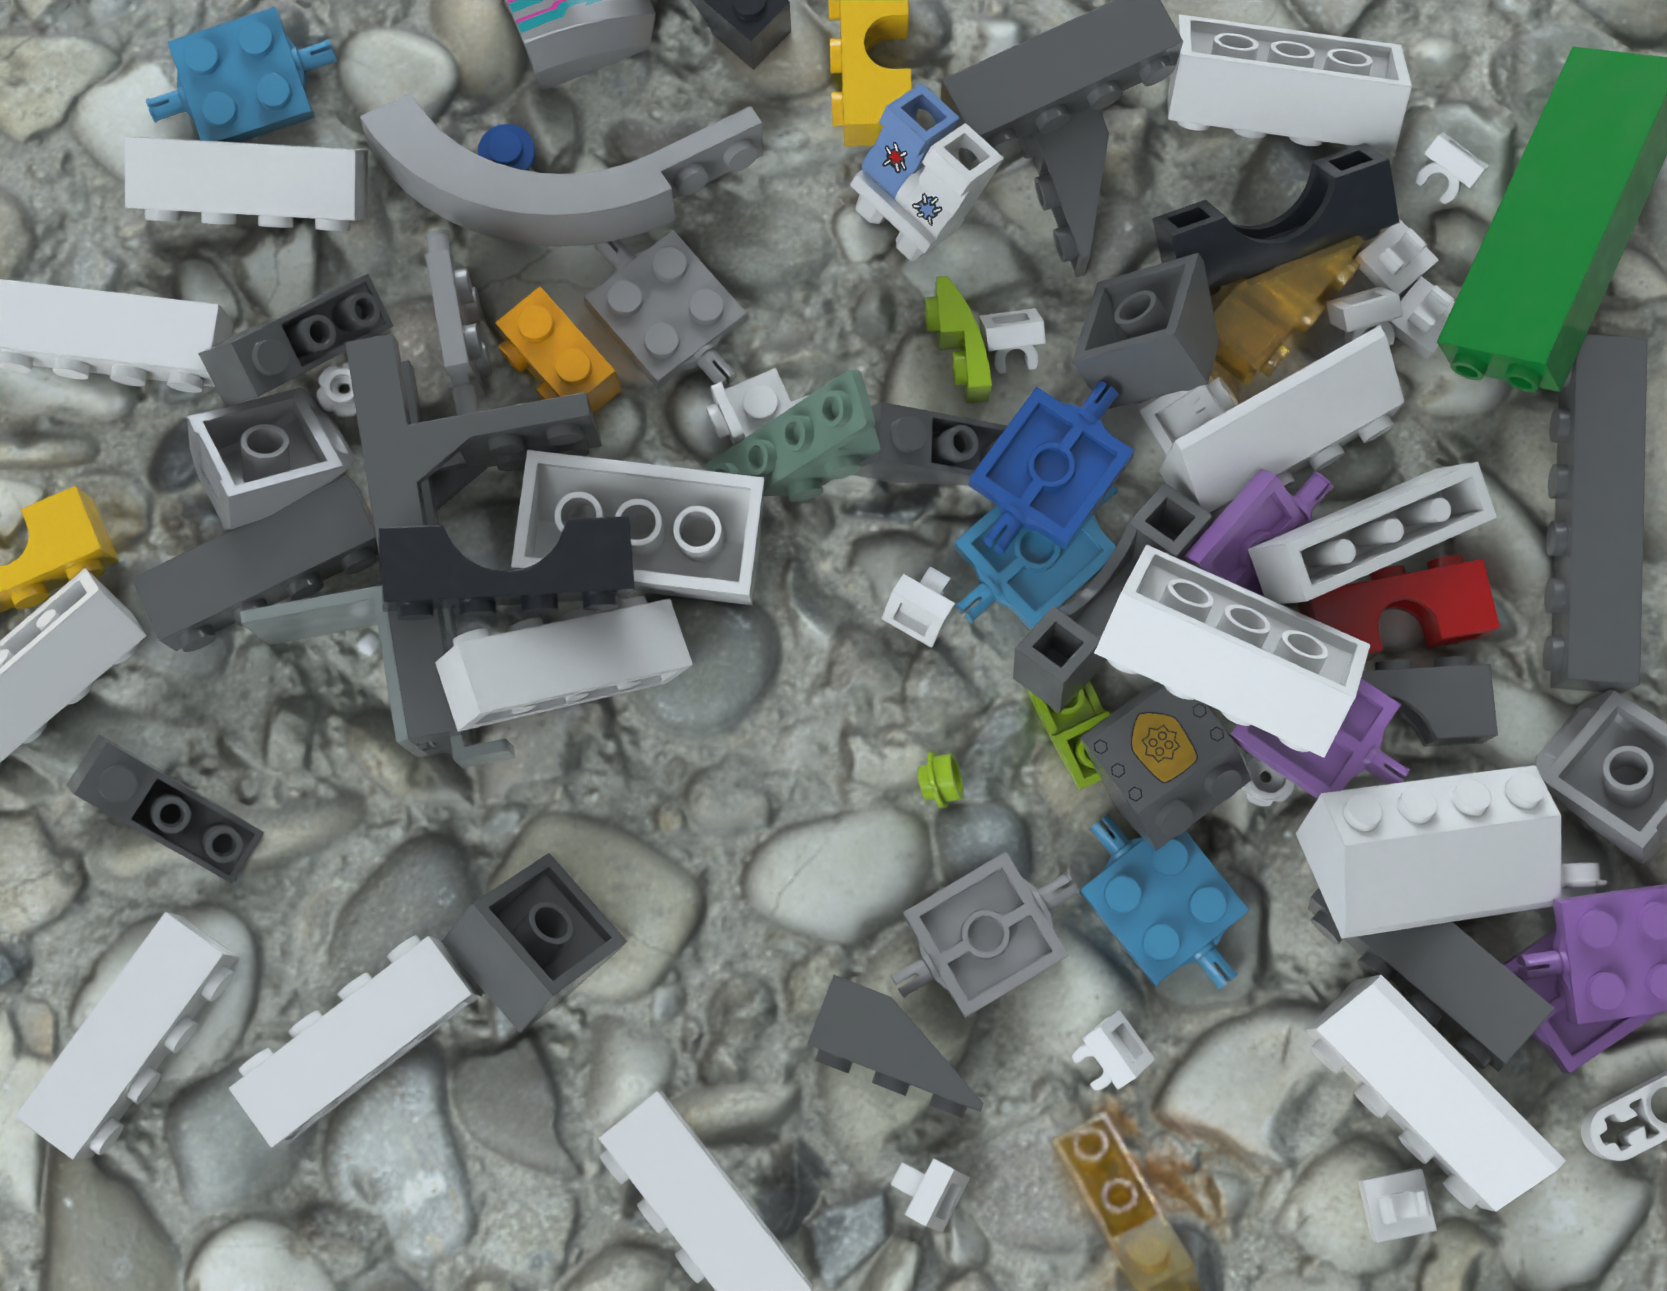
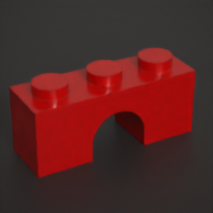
(1447, 600)

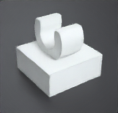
(1454, 162)
(1396, 259)
(1365, 310)
(1424, 316)
(1012, 331)
(920, 607)
(1116, 1050)
(932, 1193)
(1397, 1205)

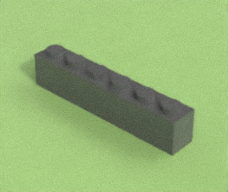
(1598, 518)

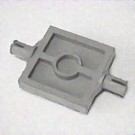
(456, 310)
(666, 310)
(985, 934)

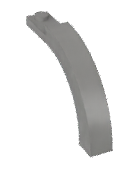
(551, 206)

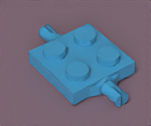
(241, 78)
(1033, 570)
(1163, 903)

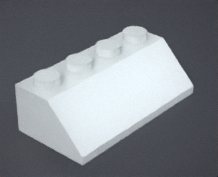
(1288, 84)
(1289, 425)
(687, 526)
(1234, 651)
(1435, 850)
(1431, 1095)

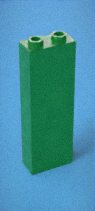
(1562, 222)

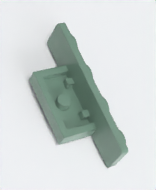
(808, 443)

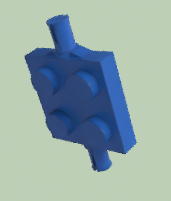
(1051, 468)

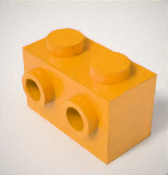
(555, 352)

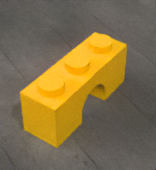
(865, 84)
(62, 541)

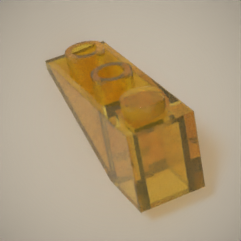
(1272, 305)
(1124, 1208)

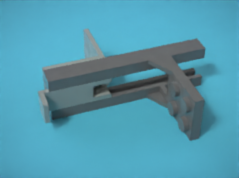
(410, 476)

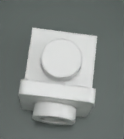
(747, 405)
(1185, 411)

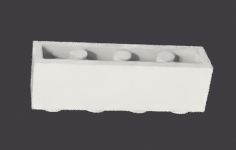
(247, 180)
(108, 334)
(1372, 533)
(59, 656)
(561, 662)
(128, 1037)
(353, 1041)
(696, 1202)

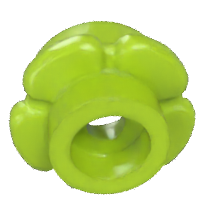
(941, 779)

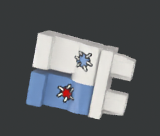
(917, 173)

